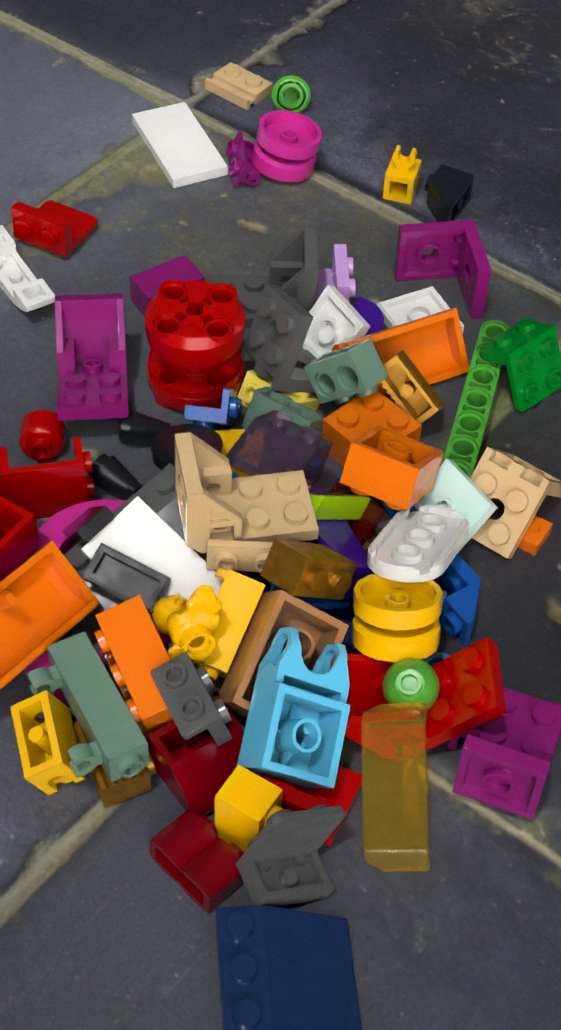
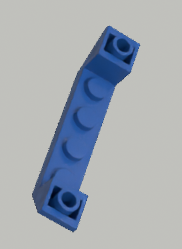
(462, 587)

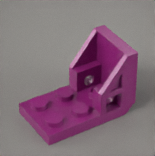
(91, 357)
(510, 755)

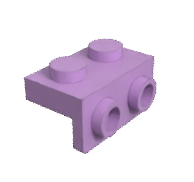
(339, 274)

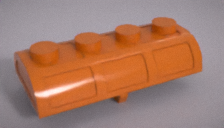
(430, 342)
(38, 608)

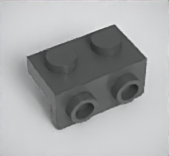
(189, 699)

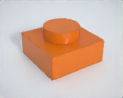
(535, 535)

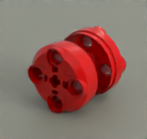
(194, 343)

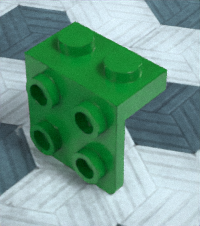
(531, 360)

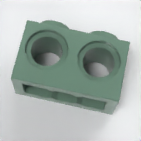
(346, 372)

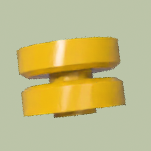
(396, 618)

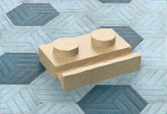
(239, 85)

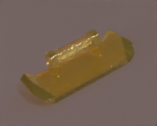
(395, 787)

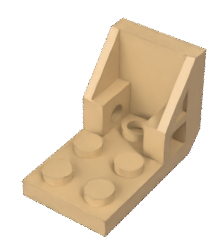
(240, 507)

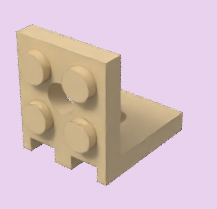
(522, 493)

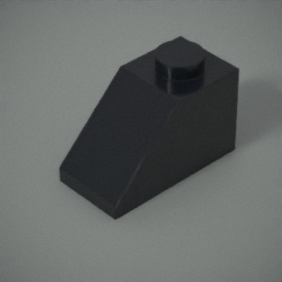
(448, 192)

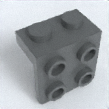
(284, 859)

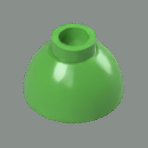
(291, 94)
(411, 682)

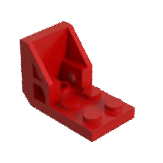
(467, 696)

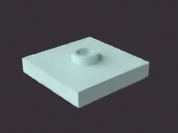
(460, 493)

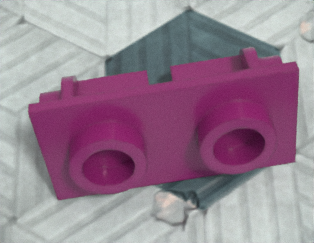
(240, 164)

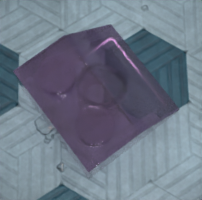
(279, 445)

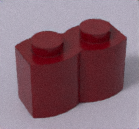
(198, 859)

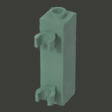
(97, 705)

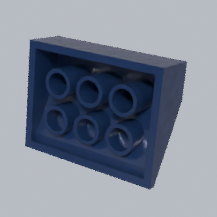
(285, 970)

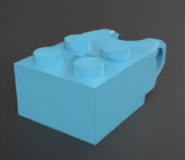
(297, 714)

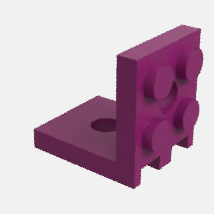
(455, 254)

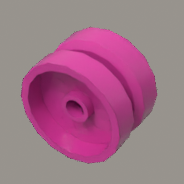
(286, 146)

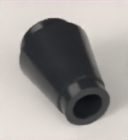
(140, 428)
(114, 477)

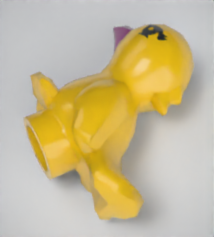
(188, 623)

